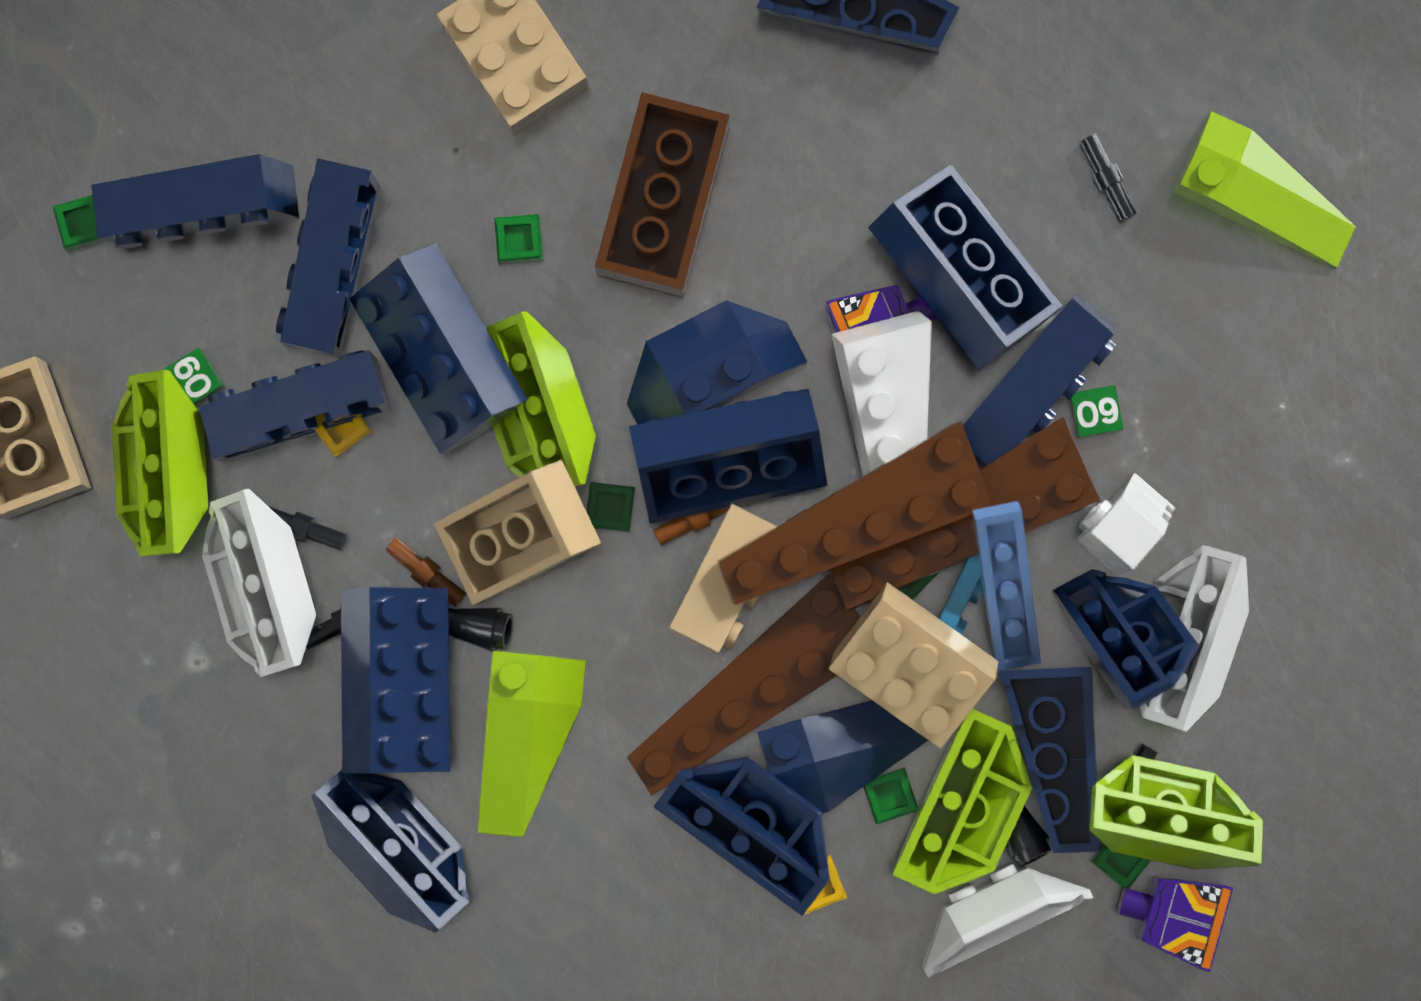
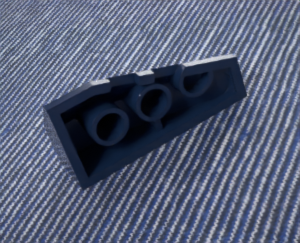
(837, 751)

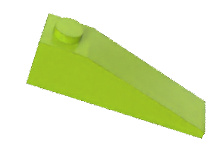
(1254, 186)
(526, 728)

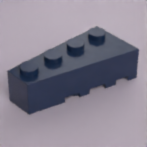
(904, 22)
(195, 200)
(328, 258)
(1039, 379)
(288, 407)
(1059, 746)

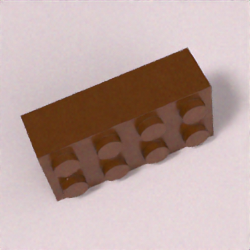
(662, 194)

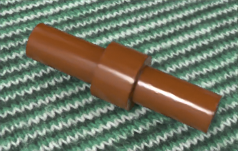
(682, 525)
(424, 570)

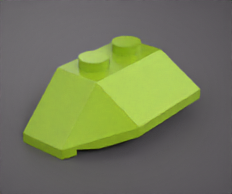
(554, 418)
(158, 464)
(966, 808)
(1174, 816)

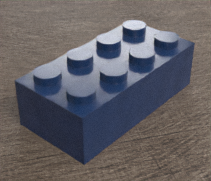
(964, 266)
(437, 348)
(729, 455)
(395, 680)

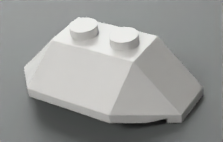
(258, 583)
(1213, 604)
(996, 913)

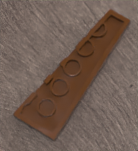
(1039, 473)
(890, 504)
(757, 685)

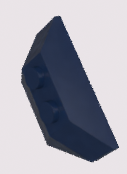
(711, 362)
(1128, 634)
(753, 826)
(393, 847)

